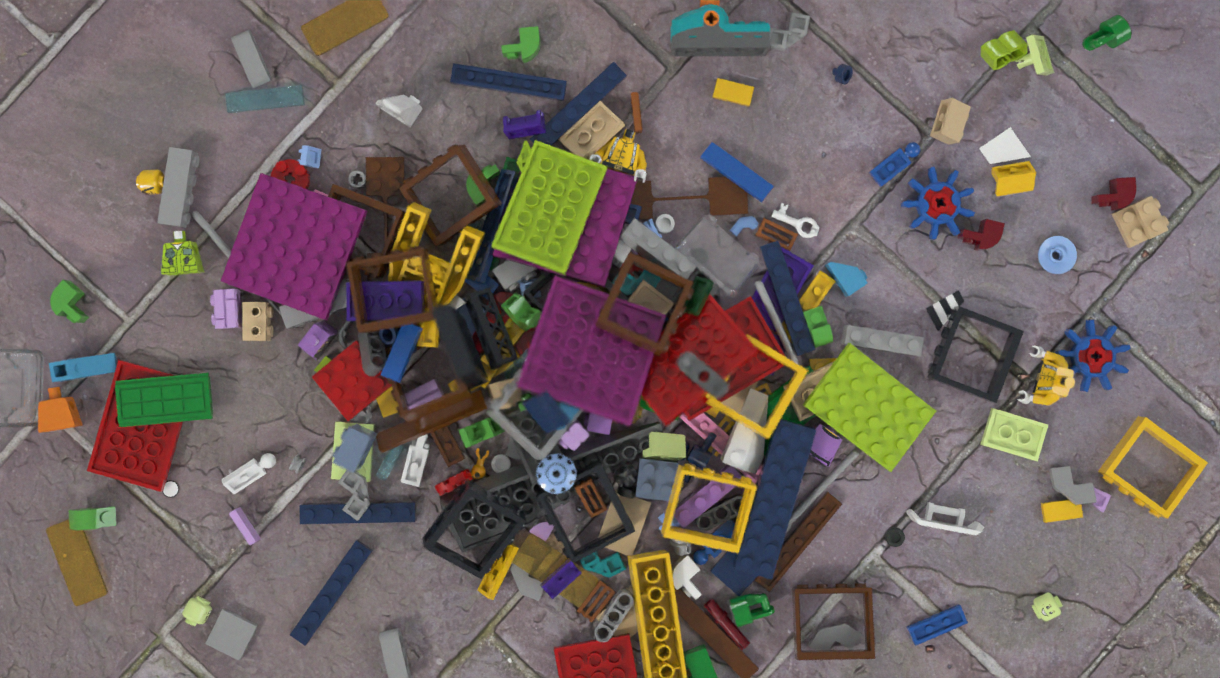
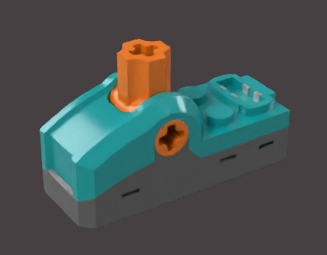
(696, 37)

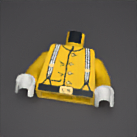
(623, 156)
(1052, 380)

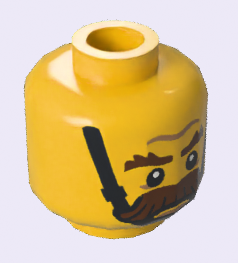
(150, 181)

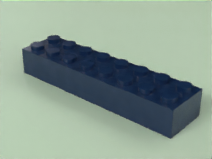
(774, 498)

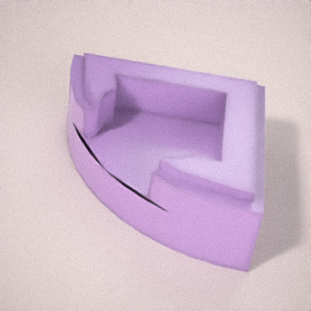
(1102, 500)
(542, 530)

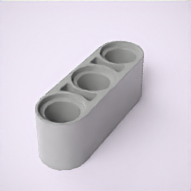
(251, 58)
(612, 624)
(394, 654)

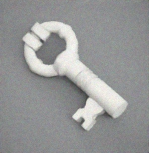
(798, 223)

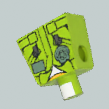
(181, 256)

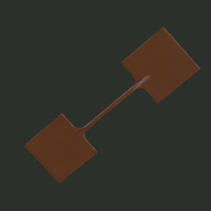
(384, 179)
(723, 197)

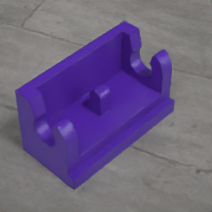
(524, 125)
(560, 578)

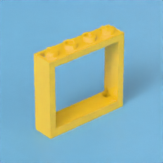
(783, 402)
(1124, 487)
(705, 539)

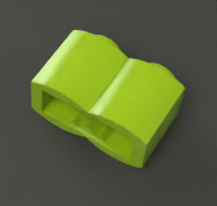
(1005, 49)

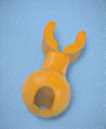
(479, 466)

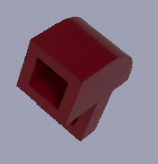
(1121, 194)
(986, 237)

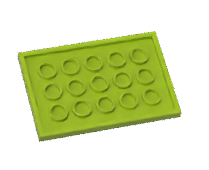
(549, 207)
(869, 407)

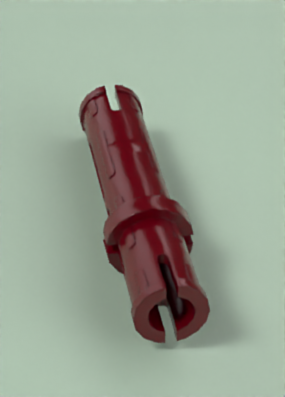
(722, 618)

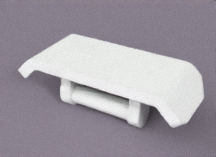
(973, 529)

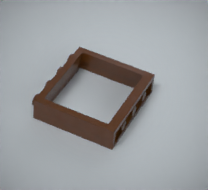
(478, 177)
(336, 193)
(378, 259)
(628, 335)
(427, 408)
(867, 653)

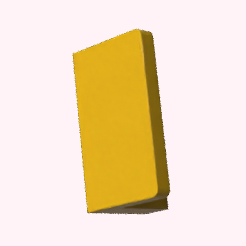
(1014, 178)

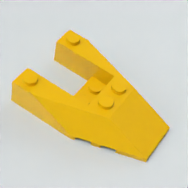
(446, 276)

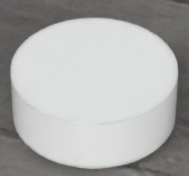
(664, 223)
(500, 463)

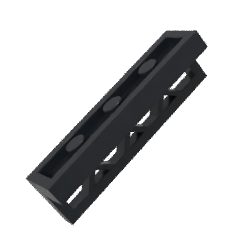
(484, 331)

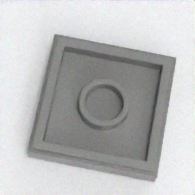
(231, 634)

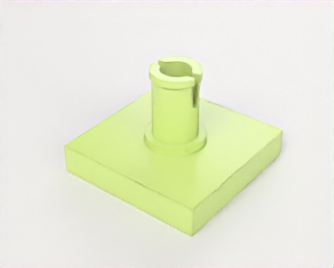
(1038, 56)

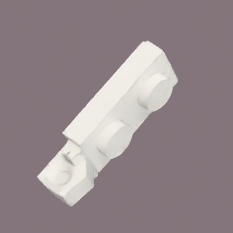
(416, 462)

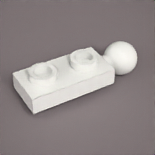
(248, 473)

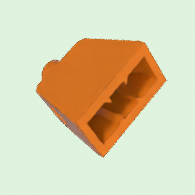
(57, 412)

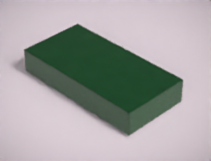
(702, 289)

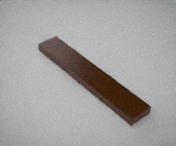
(409, 431)
(801, 538)
(714, 636)

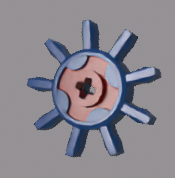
(949, 200)
(1104, 353)

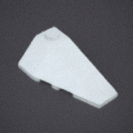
(401, 108)
(744, 446)

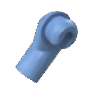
(744, 222)

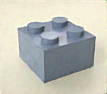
(354, 447)
(655, 478)

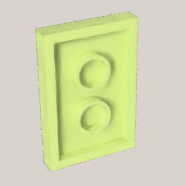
(1014, 434)
(337, 471)

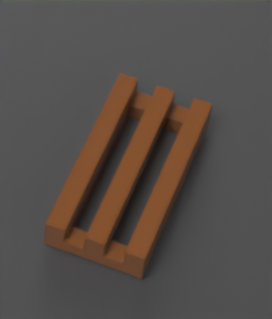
(636, 112)
(778, 227)
(584, 484)
(586, 613)

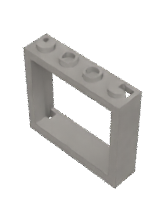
(546, 444)

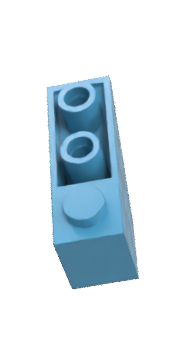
(82, 367)

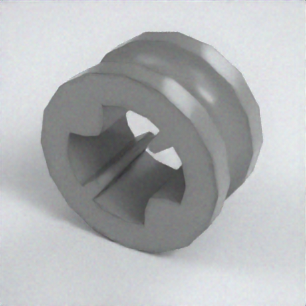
(354, 174)
(297, 464)

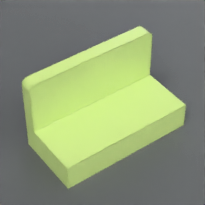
(665, 447)

